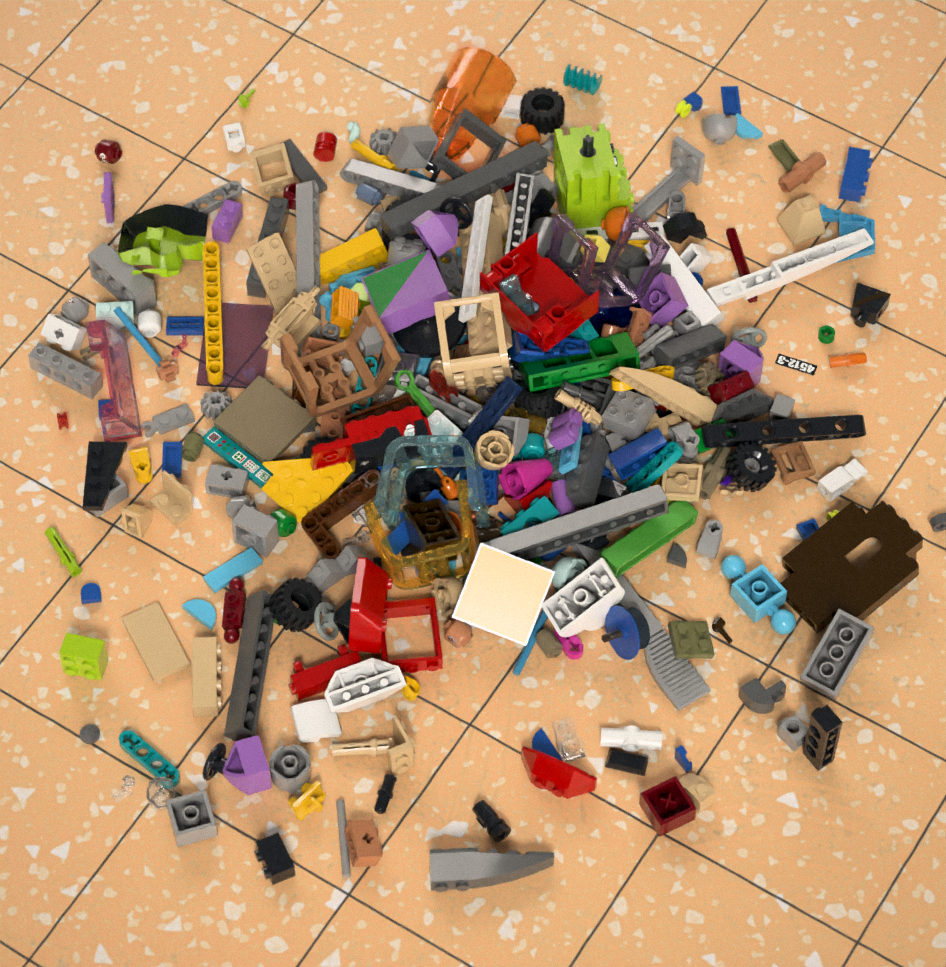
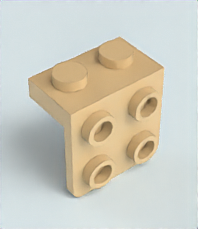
(402, 756)

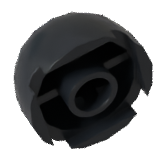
(422, 481)

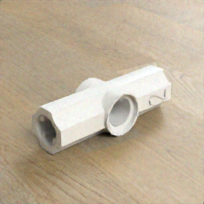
(631, 738)

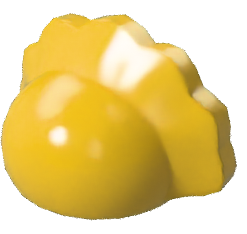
(411, 689)

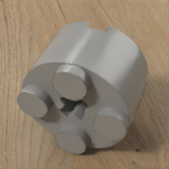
(402, 249)
(290, 768)

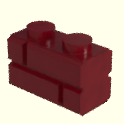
(731, 387)

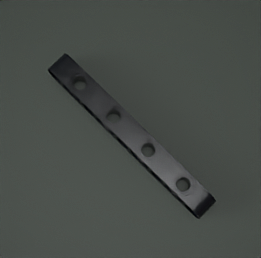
(784, 431)

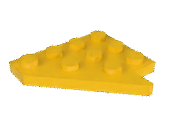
(300, 488)

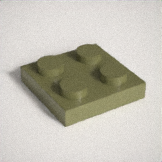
(691, 639)

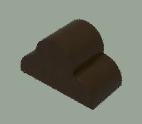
(430, 527)

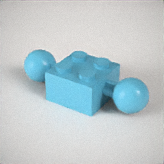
(758, 594)

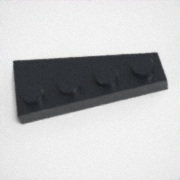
(101, 470)

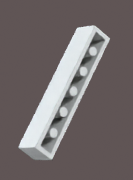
(696, 297)

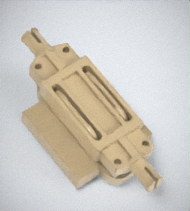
(295, 319)

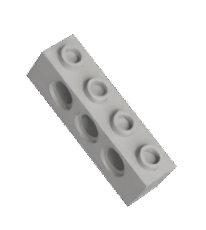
(65, 370)

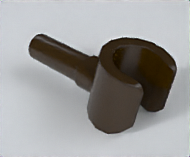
(718, 625)

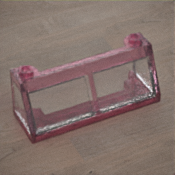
(121, 415)

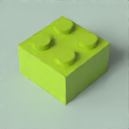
(83, 656)

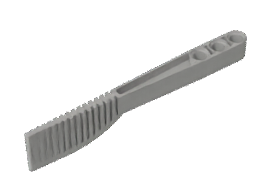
(672, 675)

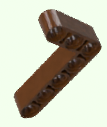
(338, 512)

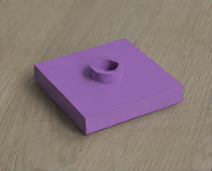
(108, 197)

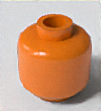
(527, 134)

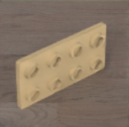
(274, 270)

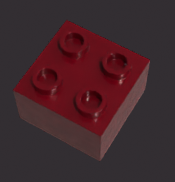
(667, 806)

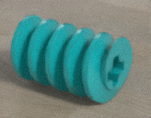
(582, 80)

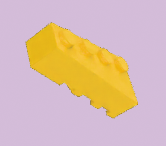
(352, 256)

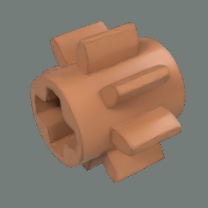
(167, 370)

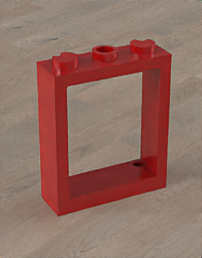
(410, 608)

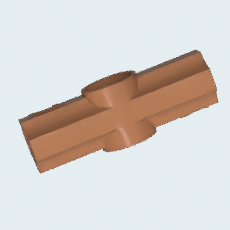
(802, 172)

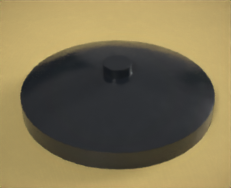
(423, 335)

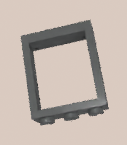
(479, 130)

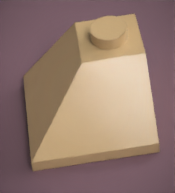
(802, 221)

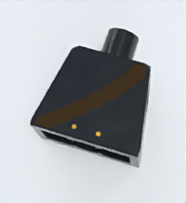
(868, 305)

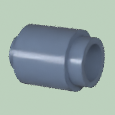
(369, 194)

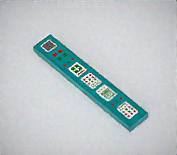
(237, 456)

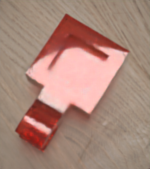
(439, 385)

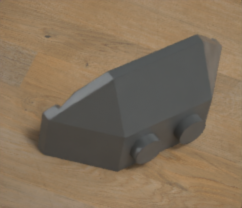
(630, 257)
(743, 407)

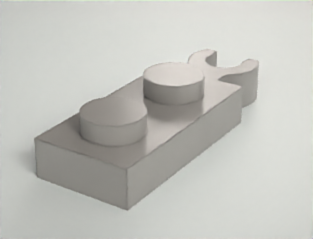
(169, 421)

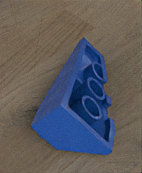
(526, 350)

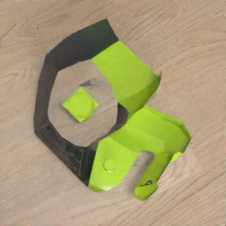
(163, 239)

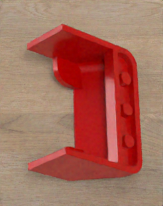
(368, 607)

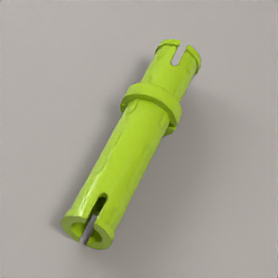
(72, 566)

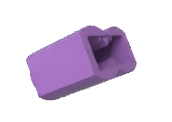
(565, 429)

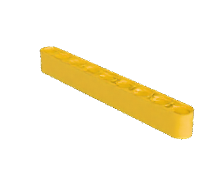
(213, 313)

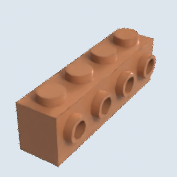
(330, 422)

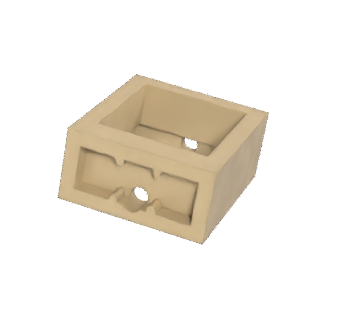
(268, 156)

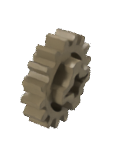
(707, 376)

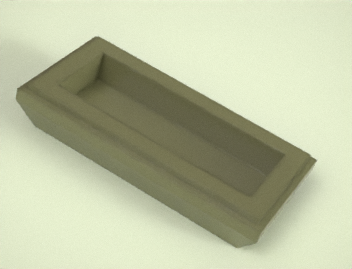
(784, 154)

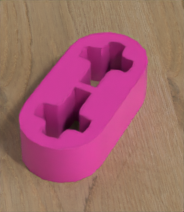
(571, 641)

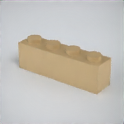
(205, 676)

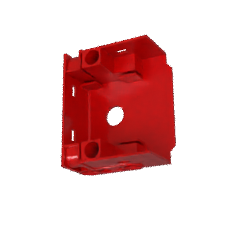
(560, 299)

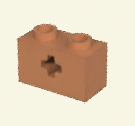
(363, 843)

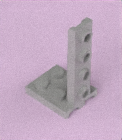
(687, 166)

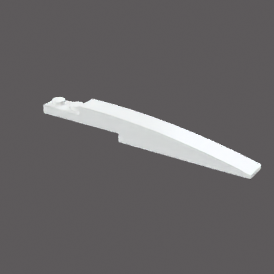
(790, 268)

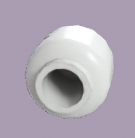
(149, 323)

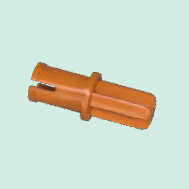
(847, 360)

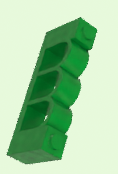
(615, 352)

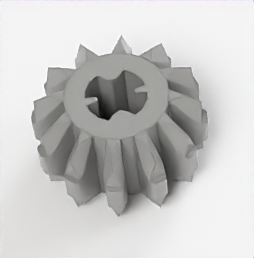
(382, 141)
(214, 403)

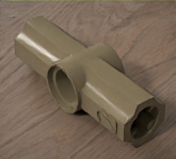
(714, 472)

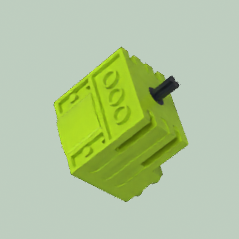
(589, 175)

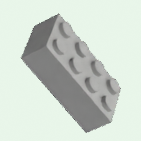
(116, 278)
(837, 654)

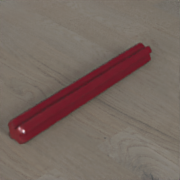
(738, 255)

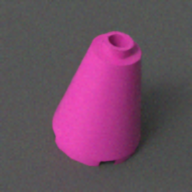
(523, 476)

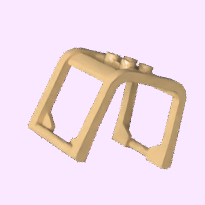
(476, 369)

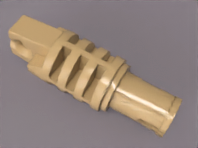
(587, 411)

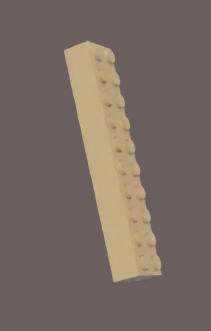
(482, 327)

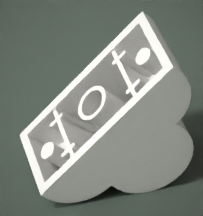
(584, 600)

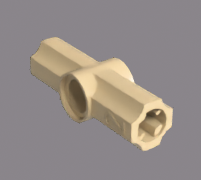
(501, 209)

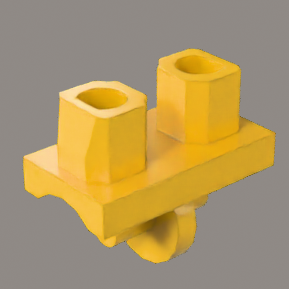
(309, 801)

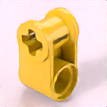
(141, 464)

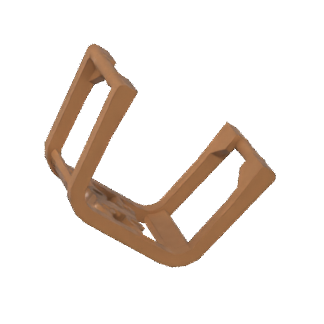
(308, 381)

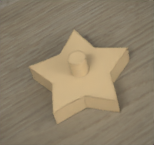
(731, 491)

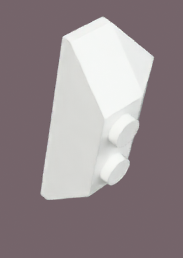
(363, 685)

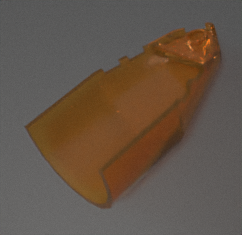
(474, 82)

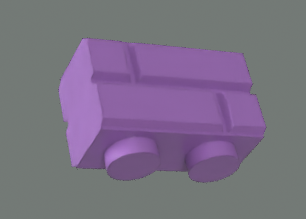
(227, 221)

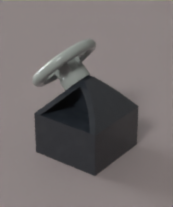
(337, 620)

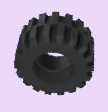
(543, 100)
(540, 402)
(284, 610)

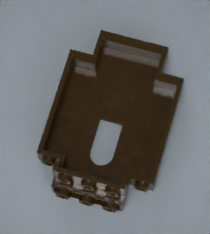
(826, 581)

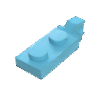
(350, 279)

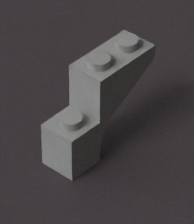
(330, 571)

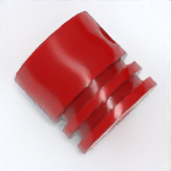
(325, 147)

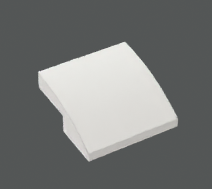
(314, 721)

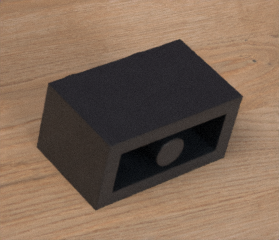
(274, 858)

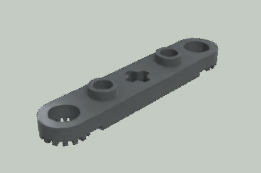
(450, 275)

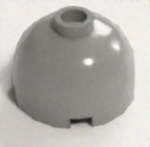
(719, 128)

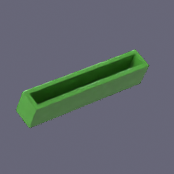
(649, 537)

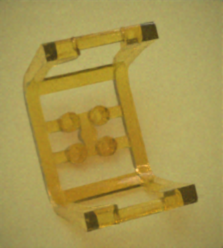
(394, 563)

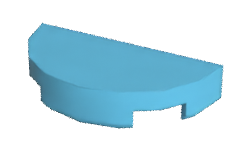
(746, 129)
(202, 611)

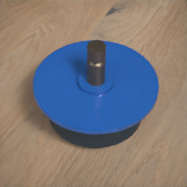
(626, 631)

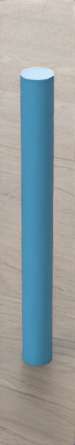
(139, 337)
(528, 648)

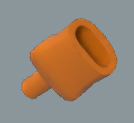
(450, 487)

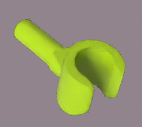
(244, 99)

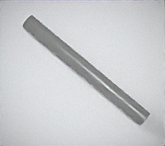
(343, 844)

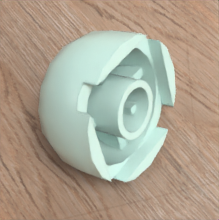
(566, 570)

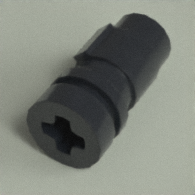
(489, 819)

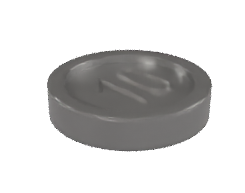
(90, 734)

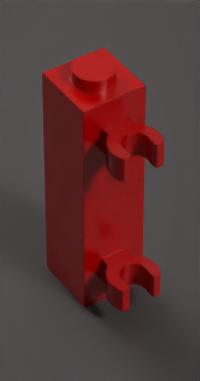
(317, 678)

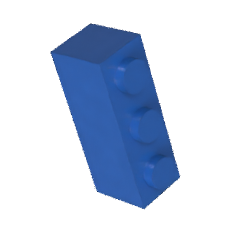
(855, 174)
(637, 454)

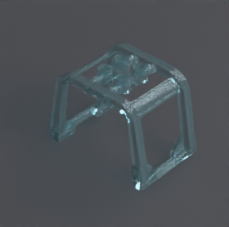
(429, 459)

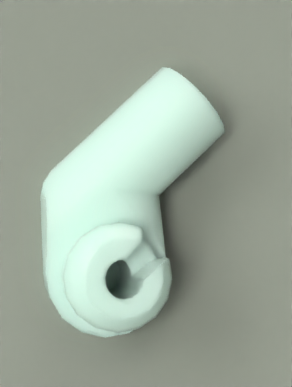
(355, 131)

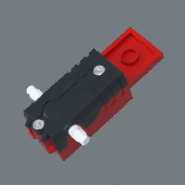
(366, 440)

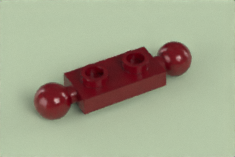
(233, 610)

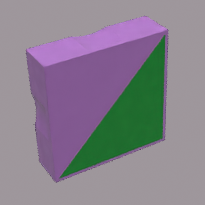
(406, 291)

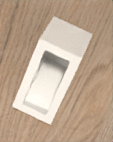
(696, 257)

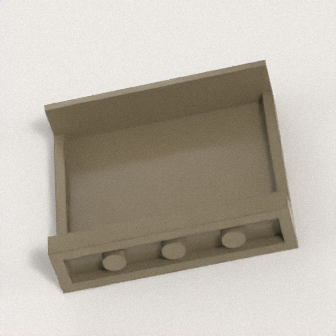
(264, 420)

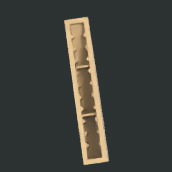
(670, 394)

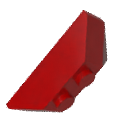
(556, 775)

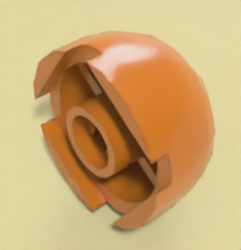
(614, 222)

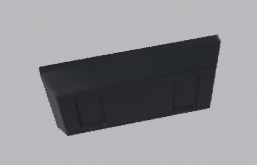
(626, 762)

